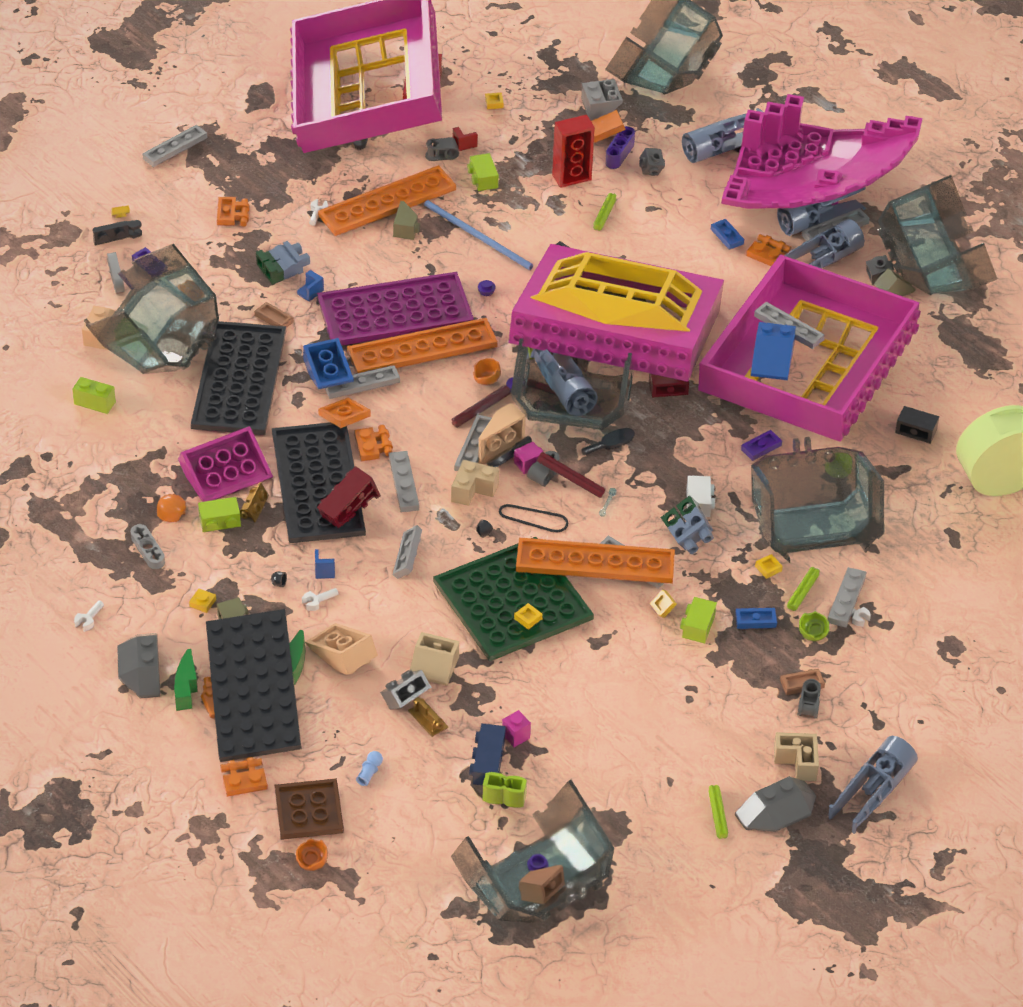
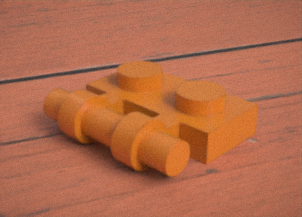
(227, 211)
(764, 253)
(367, 444)
(246, 781)

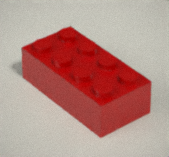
(573, 151)

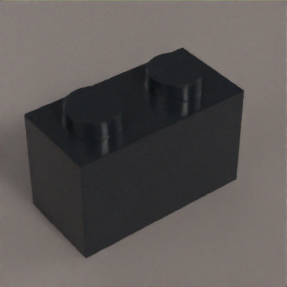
(917, 424)

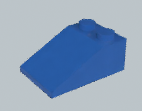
(773, 351)
(327, 363)

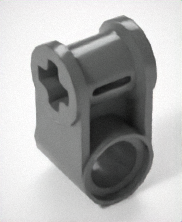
(442, 149)
(540, 473)
(809, 698)

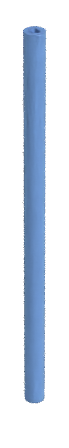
(478, 235)

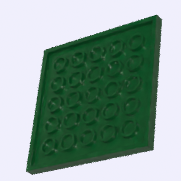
(491, 591)

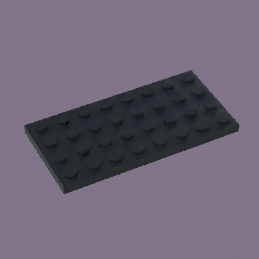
(239, 378)
(309, 466)
(253, 685)

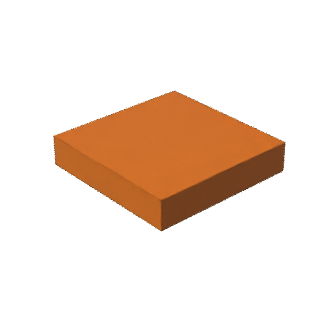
(607, 126)
(344, 412)

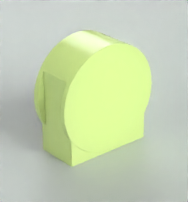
(994, 451)

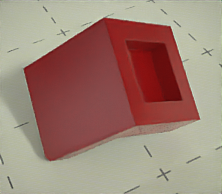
(465, 141)

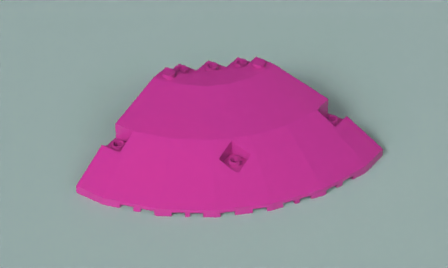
(808, 164)

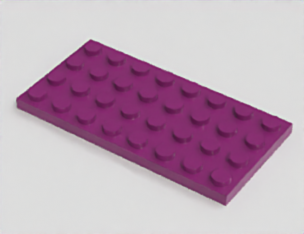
(394, 308)

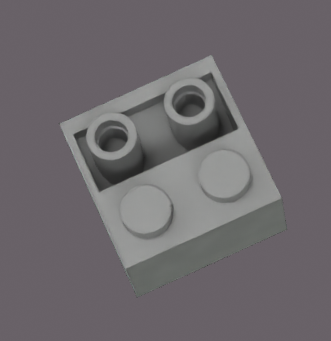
(600, 97)

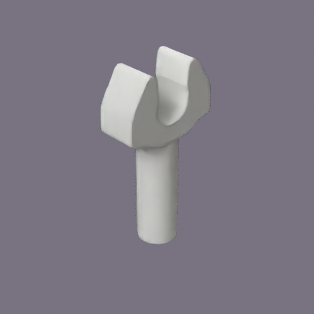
(314, 207)
(316, 599)
(857, 614)
(87, 618)

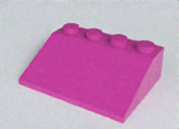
(225, 465)

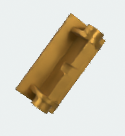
(255, 503)
(427, 717)

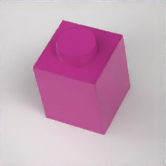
(526, 456)
(517, 728)

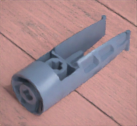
(713, 139)
(800, 218)
(842, 241)
(566, 381)
(892, 759)

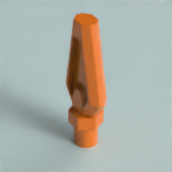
(207, 696)

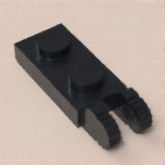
(116, 231)

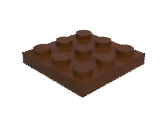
(309, 809)

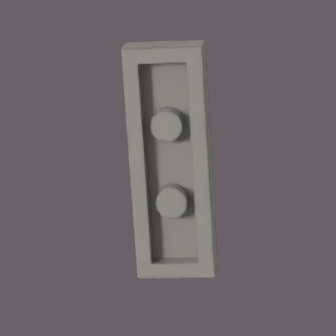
(407, 552)

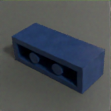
(488, 751)

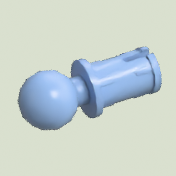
(369, 768)

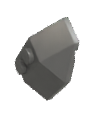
(140, 665)
(777, 805)

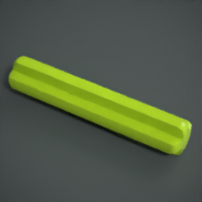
(604, 211)
(803, 588)
(718, 811)

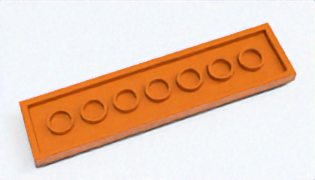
(386, 200)
(423, 346)
(595, 560)

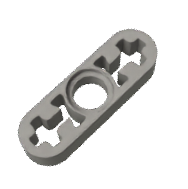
(114, 270)
(147, 553)

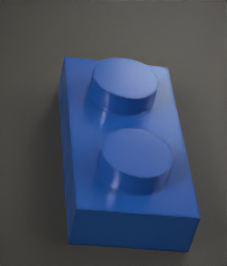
(727, 234)
(756, 618)

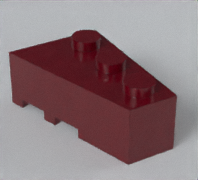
(348, 497)

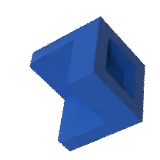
(313, 285)
(324, 567)

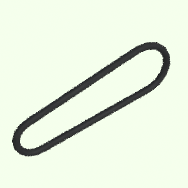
(534, 510)

